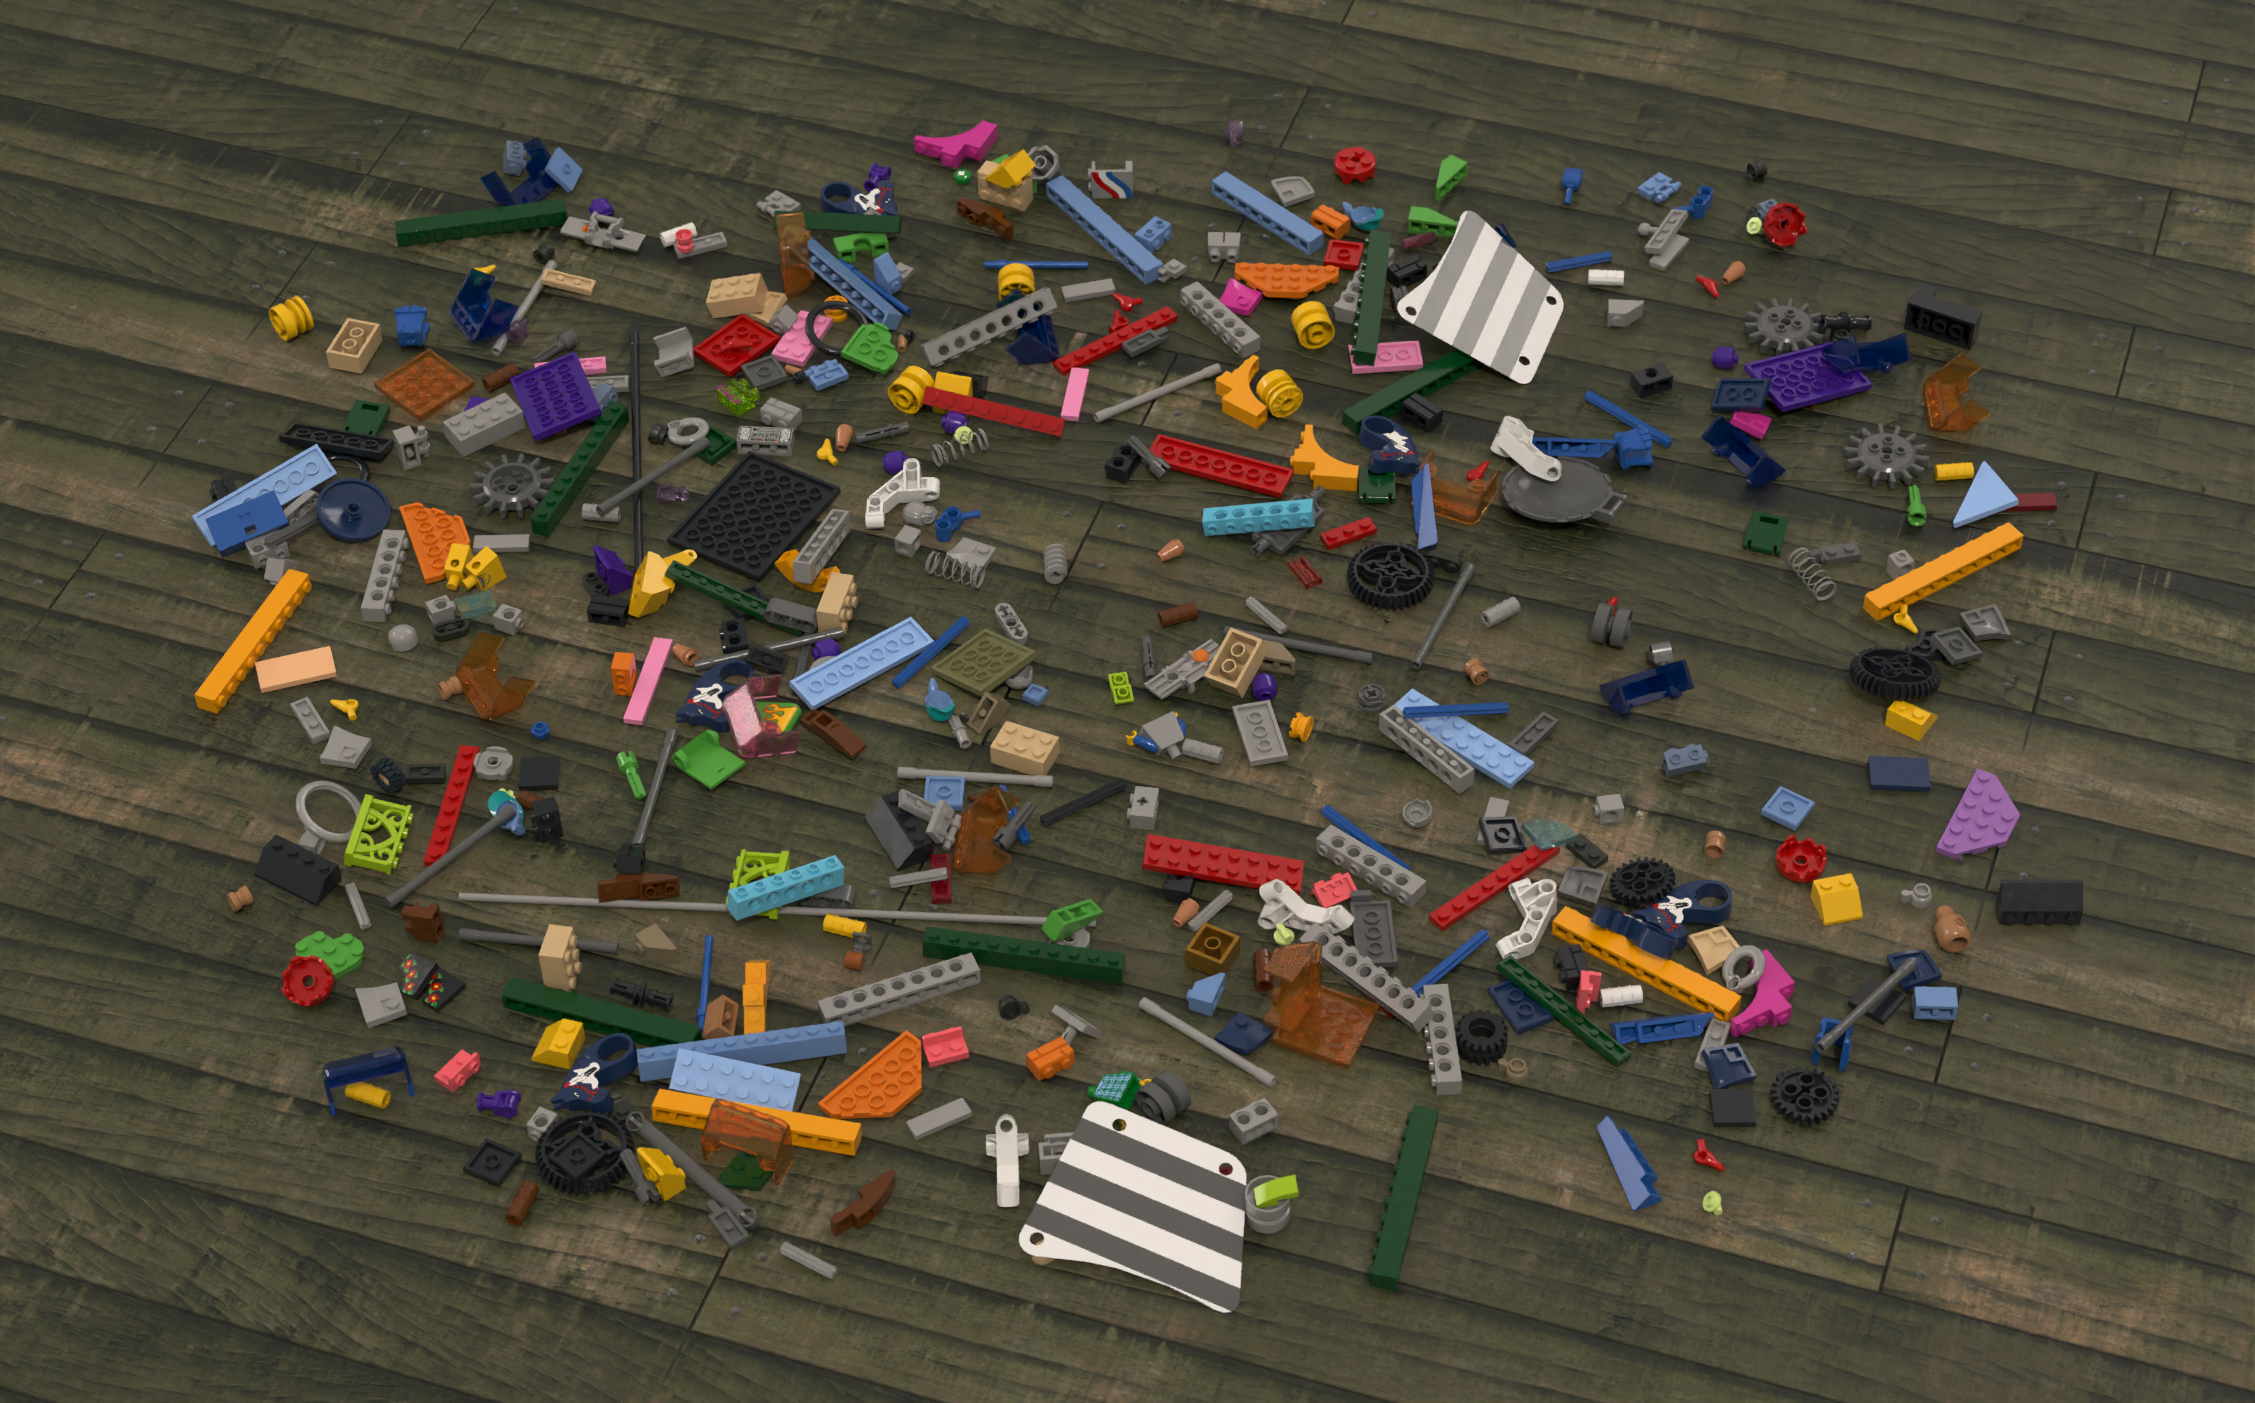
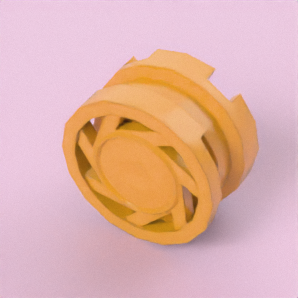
(836, 314)
(1301, 727)

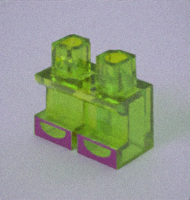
(737, 396)

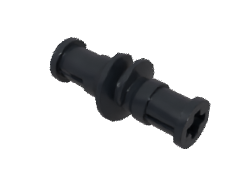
(1845, 322)
(641, 994)

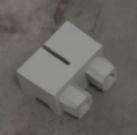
(1223, 250)

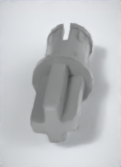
(960, 732)

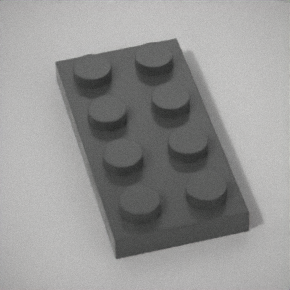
(1374, 932)

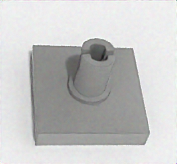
(1075, 1024)

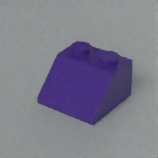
(612, 570)

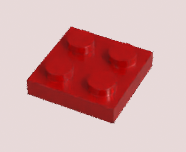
(1344, 254)

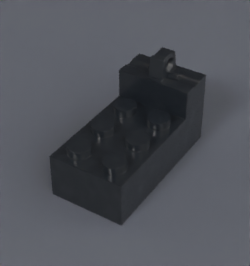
(1942, 318)

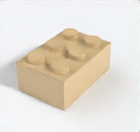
(1013, 197)
(736, 295)
(354, 345)
(837, 603)
(1236, 662)
(1024, 749)
(560, 958)

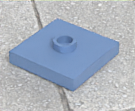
(563, 170)
(945, 788)
(1787, 808)

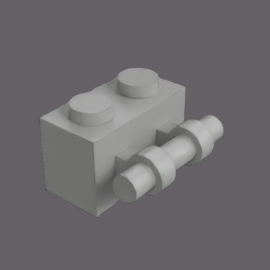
(407, 446)

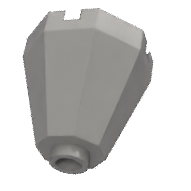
(1046, 163)

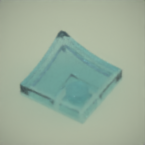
(1548, 833)

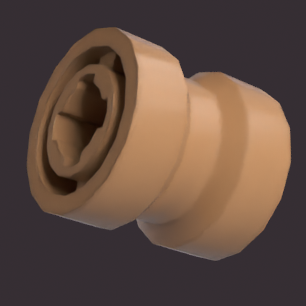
(1476, 671)
(450, 687)
(1715, 844)
(240, 898)

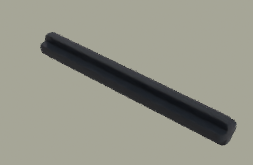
(1083, 802)

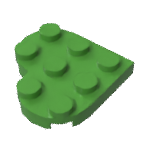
(872, 348)
(340, 953)

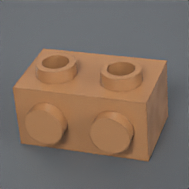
(720, 1018)

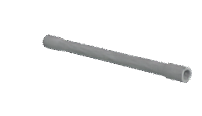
(501, 343)
(1119, 408)
(1036, 780)
(1259, 1073)

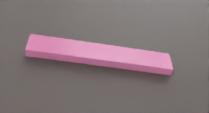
(648, 681)

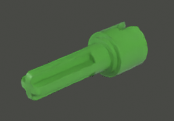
(1916, 510)
(629, 765)

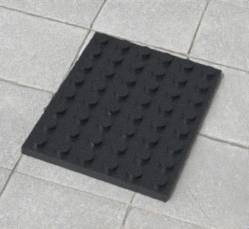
(754, 515)

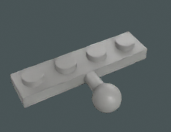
(1663, 233)

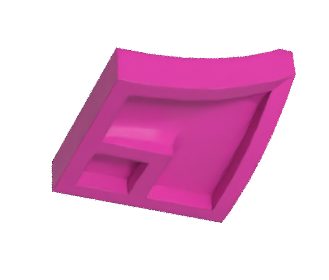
(1240, 298)
(1751, 422)

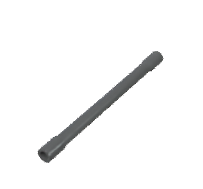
(610, 503)
(1421, 654)
(1357, 656)
(708, 663)
(668, 745)
(401, 893)
(477, 935)
(1830, 1038)

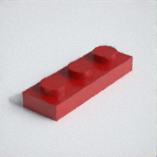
(1348, 533)

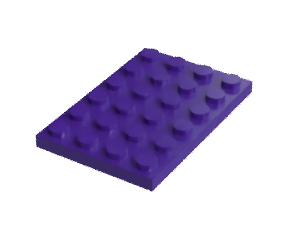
(1805, 378)
(555, 396)

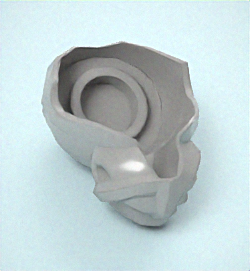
(918, 513)

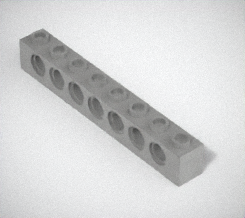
(931, 348)
(900, 991)
(1414, 1017)

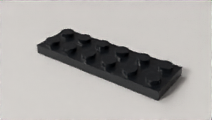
(336, 440)

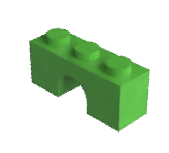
(848, 246)

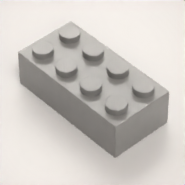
(484, 424)

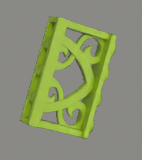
(369, 812)
(770, 863)

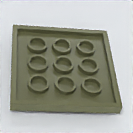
(983, 662)

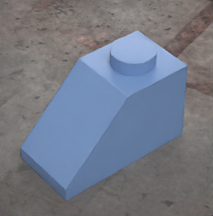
(887, 274)
(1206, 994)

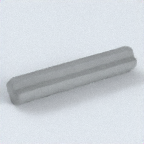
(1266, 615)
(918, 877)
(358, 906)
(1210, 910)
(808, 1260)

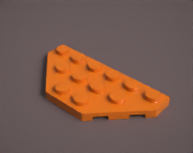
(1286, 280)
(432, 536)
(881, 1084)

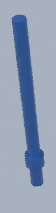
(1037, 264)
(877, 289)
(701, 1012)

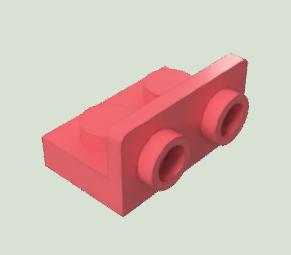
(1333, 891)
(1588, 989)
(944, 1046)
(458, 1070)

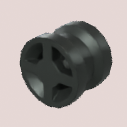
(1756, 169)
(544, 253)

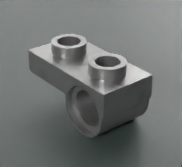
(1660, 653)

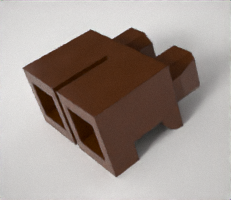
(424, 922)

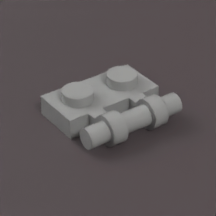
(778, 202)
(940, 822)

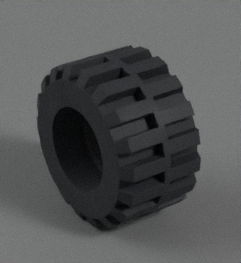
(1481, 1050)

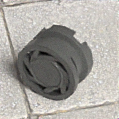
(1396, 295)
(1372, 697)

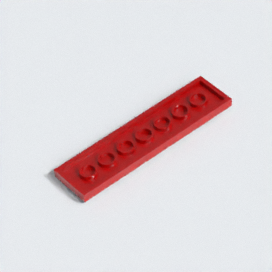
(1223, 466)
(1220, 863)

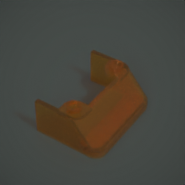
(794, 253)
(1943, 397)
(1458, 500)
(481, 685)
(980, 820)
(1301, 983)
(750, 1132)

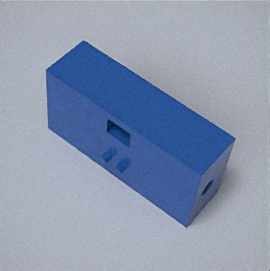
(246, 522)

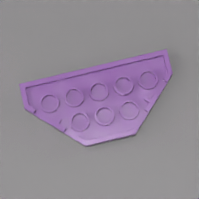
(1981, 818)

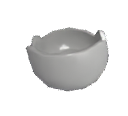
(402, 637)
(1021, 679)
(1417, 813)

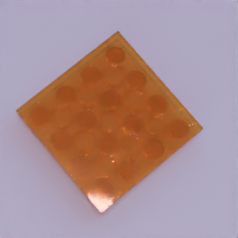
(424, 384)
(1332, 1028)

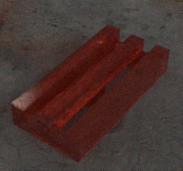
(1307, 570)

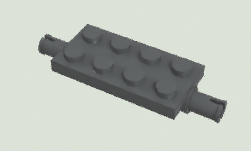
(1281, 540)

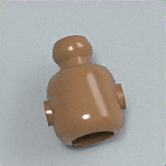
(1951, 930)

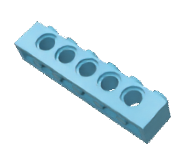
(1258, 517)
(785, 887)

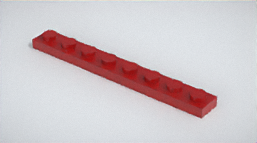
(1113, 341)
(993, 411)
(452, 804)
(1491, 886)

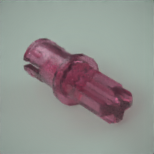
(1418, 240)

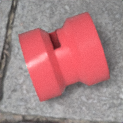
(684, 240)

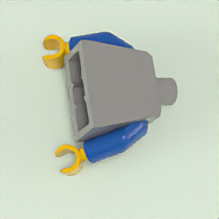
(1161, 736)

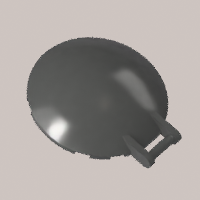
(1576, 495)

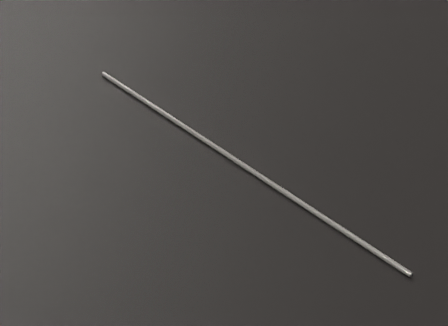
(783, 909)

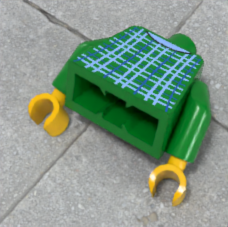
(1117, 1090)

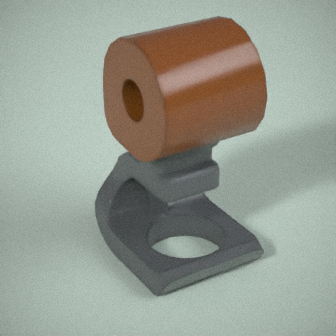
(856, 958)

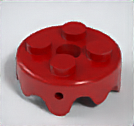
(1347, 168)
(1793, 227)
(1806, 851)
(296, 974)

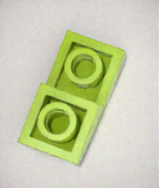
(1120, 688)
(1274, 1190)

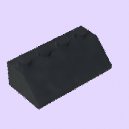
(899, 832)
(297, 870)
(2040, 902)

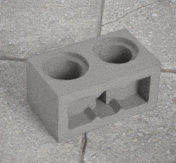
(259, 553)
(1253, 1121)

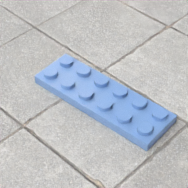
(734, 1080)

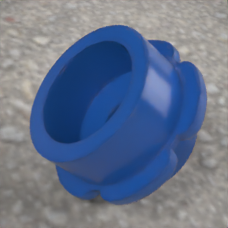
(540, 730)

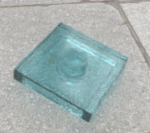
(475, 604)

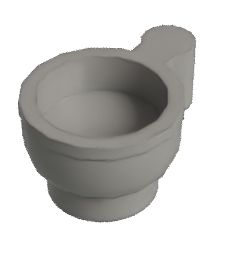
(1919, 896)

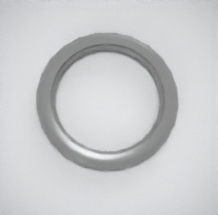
(307, 821)

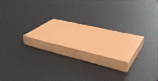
(295, 669)

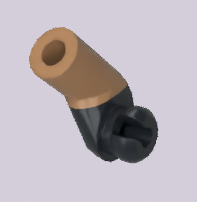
(905, 339)
(797, 373)

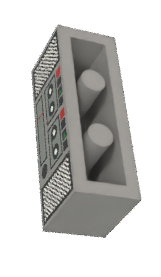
(765, 440)

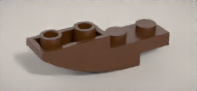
(985, 214)
(834, 731)
(642, 885)
(870, 1203)

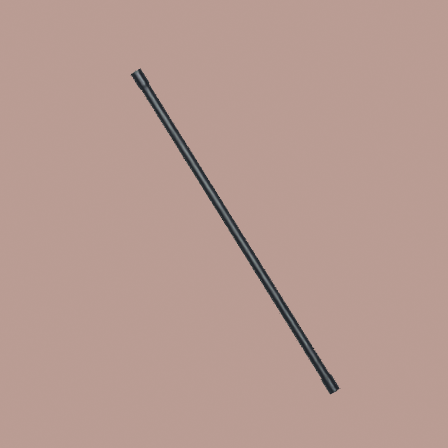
(634, 343)

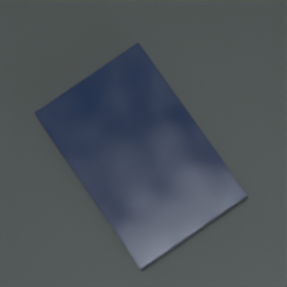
(1741, 394)
(1899, 773)
(1518, 1007)

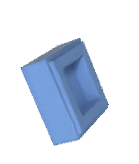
(1035, 694)

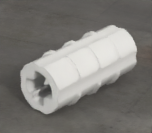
(668, 237)
(1606, 277)
(1620, 996)

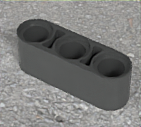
(791, 615)
(839, 897)

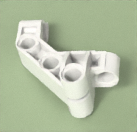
(1516, 442)
(902, 488)
(1537, 905)
(1288, 908)
(1007, 1147)

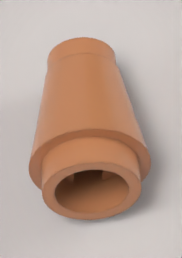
(1734, 272)
(843, 436)
(1170, 551)
(685, 654)
(1186, 911)

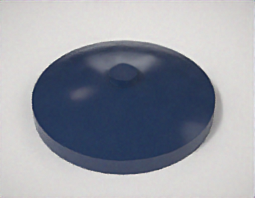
(353, 510)

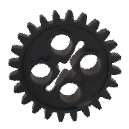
(1642, 881)
(1804, 1095)

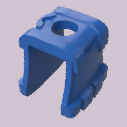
(410, 326)
(1633, 447)
(1826, 1026)

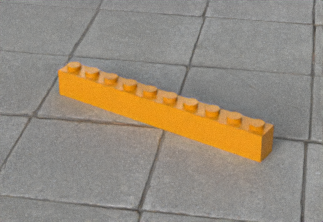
(1942, 571)
(253, 641)
(1656, 971)
(806, 1129)

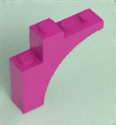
(955, 148)
(1770, 1001)

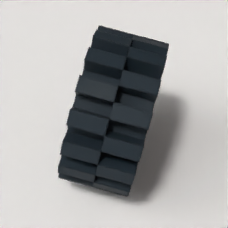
(388, 775)

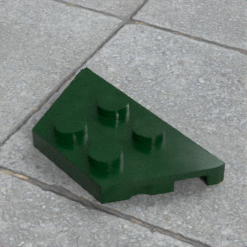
(745, 1173)

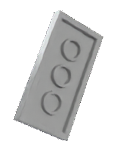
(1260, 733)

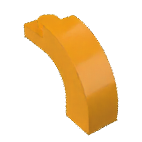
(785, 565)

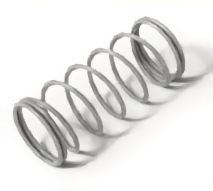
(982, 447)
(974, 576)
(1821, 585)

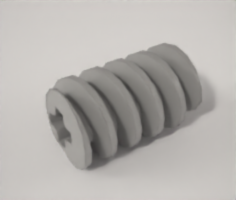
(1055, 563)

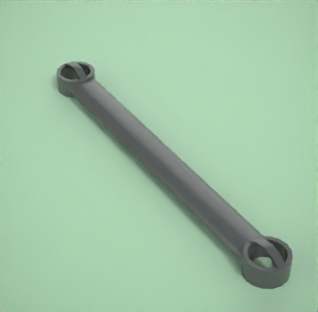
(693, 1170)

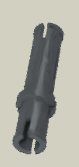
(888, 431)
(1149, 664)

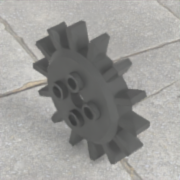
(1769, 327)
(1871, 460)
(518, 475)

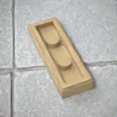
(568, 282)

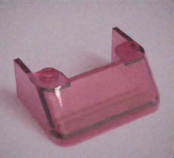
(750, 734)

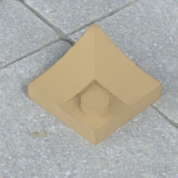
(772, 302)
(1712, 947)

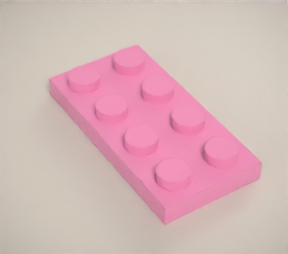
(795, 345)
(1392, 357)

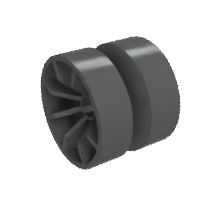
(1616, 626)
(1163, 1097)

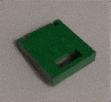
(367, 421)
(719, 446)
(1376, 486)
(1765, 533)

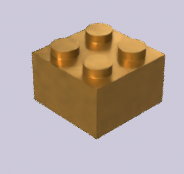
(1212, 950)

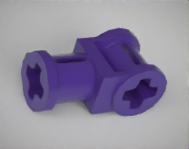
(876, 175)
(500, 1103)

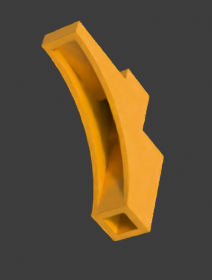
(1237, 396)
(1321, 467)
(755, 995)

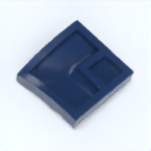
(1923, 974)
(1243, 1035)
(1728, 1066)

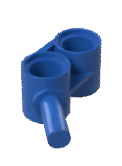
(1571, 180)
(1699, 204)
(951, 521)

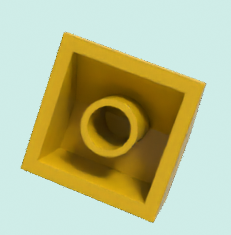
(1012, 170)
(952, 383)
(1909, 719)
(1837, 899)
(560, 1044)
(661, 1171)

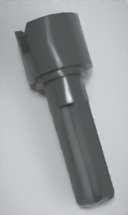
(564, 342)
(1157, 466)
(1007, 835)
(644, 1187)

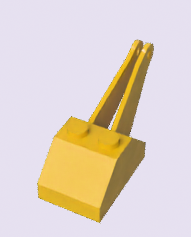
(650, 584)

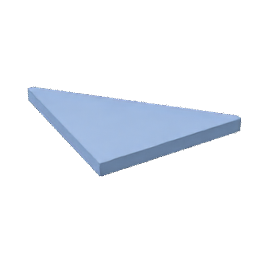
(1985, 497)

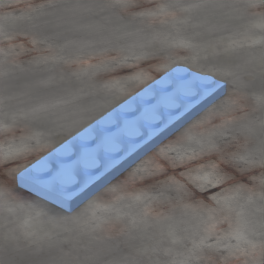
(287, 480)
(861, 663)
(1471, 743)

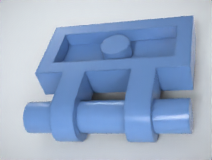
(1658, 186)
(826, 374)

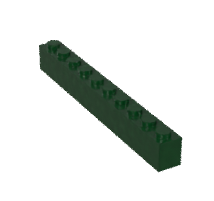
(480, 222)
(1371, 297)
(1422, 381)
(579, 469)
(1026, 955)
(596, 1014)
(1404, 1198)

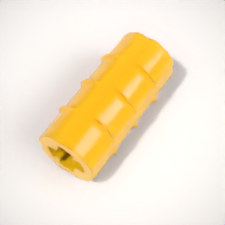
(1953, 471)
(843, 926)
(368, 1094)

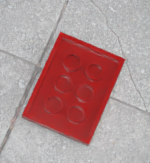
(731, 360)

